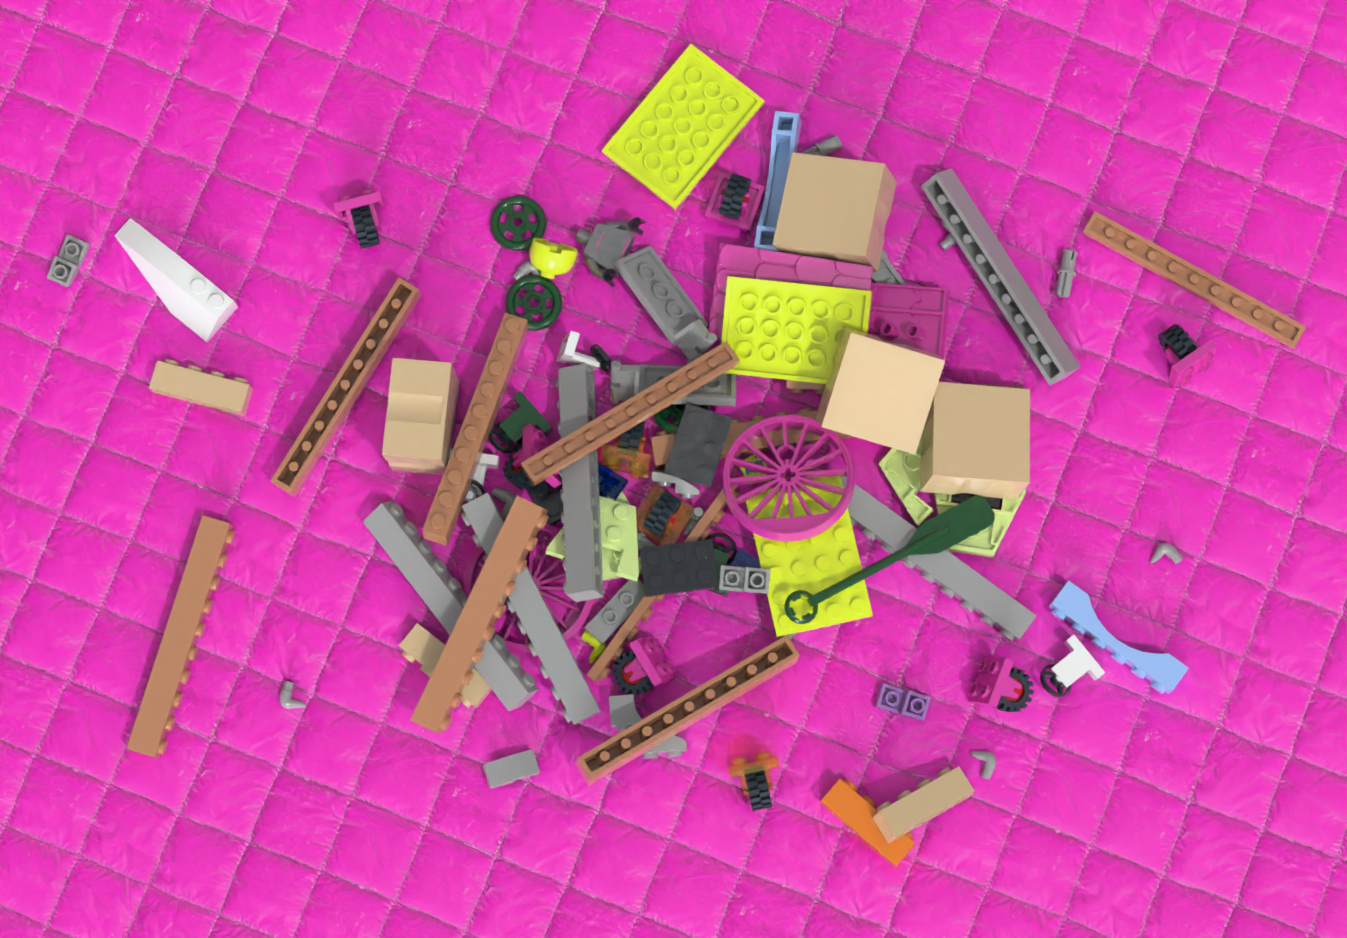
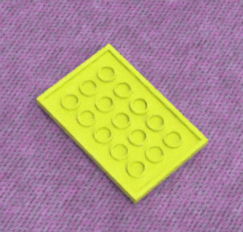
(683, 126)
(789, 326)
(811, 565)

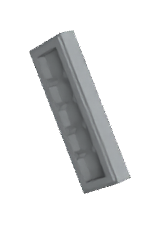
(616, 611)

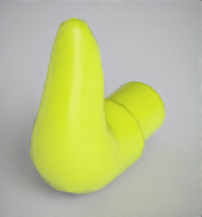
(598, 648)

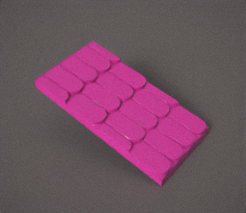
(778, 266)
(910, 316)

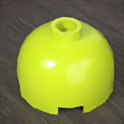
(552, 257)

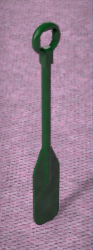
(930, 538)

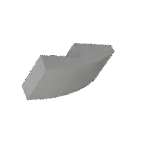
(69, 260)
(686, 488)
(744, 579)
(511, 768)

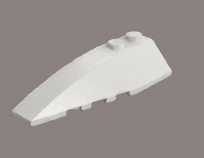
(176, 282)

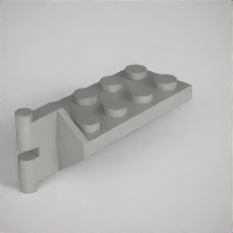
(666, 302)
(632, 379)

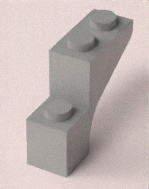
(624, 714)

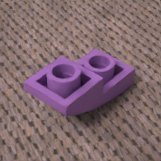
(902, 702)

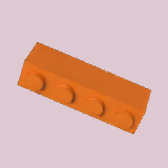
(858, 815)

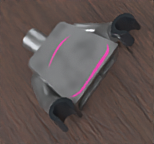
(607, 245)

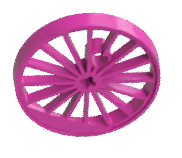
(794, 527)
(577, 614)

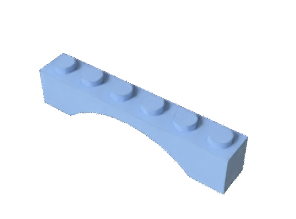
(783, 142)
(1160, 669)

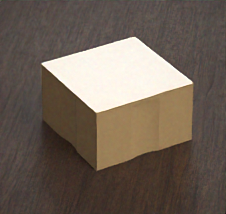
(835, 209)
(879, 390)
(420, 416)
(976, 441)

